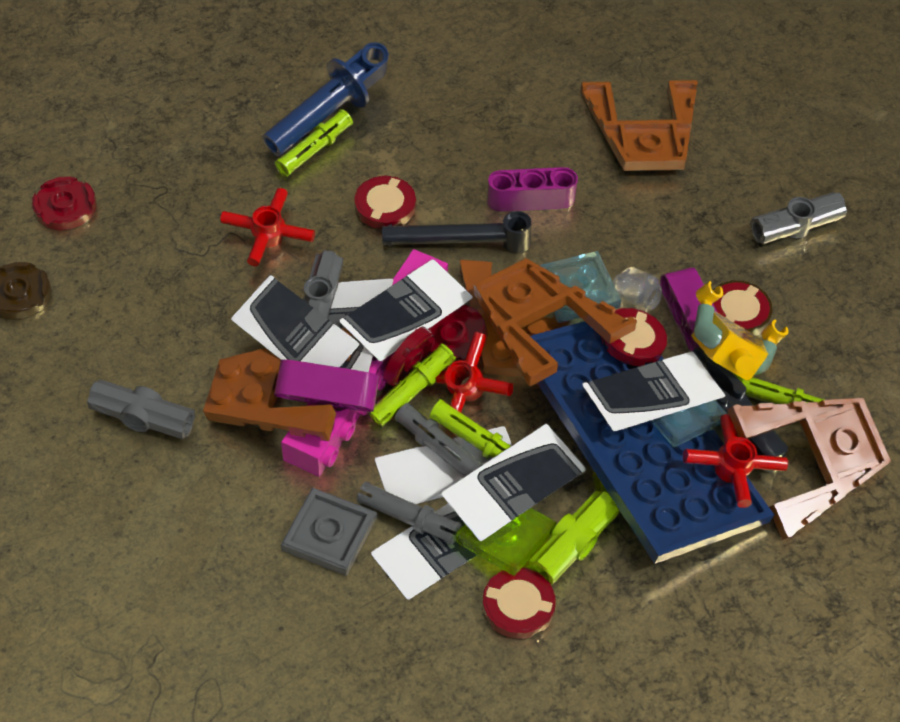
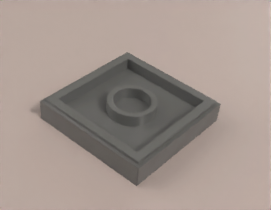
(329, 531)

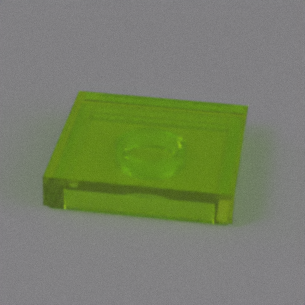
(513, 543)

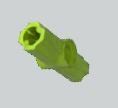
(574, 536)

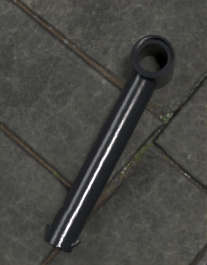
(513, 232)

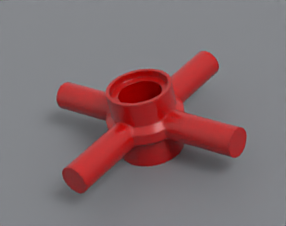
(267, 227)
(476, 383)
(735, 461)

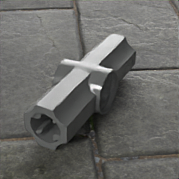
(798, 217)
(323, 281)
(141, 409)

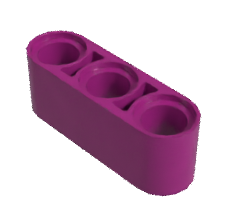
(531, 189)
(680, 295)
(327, 385)

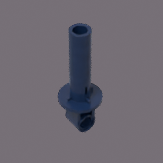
(347, 83)

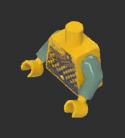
(728, 342)

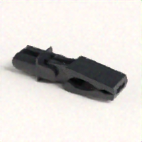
(735, 394)

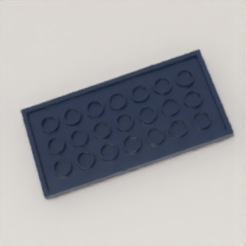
(662, 498)

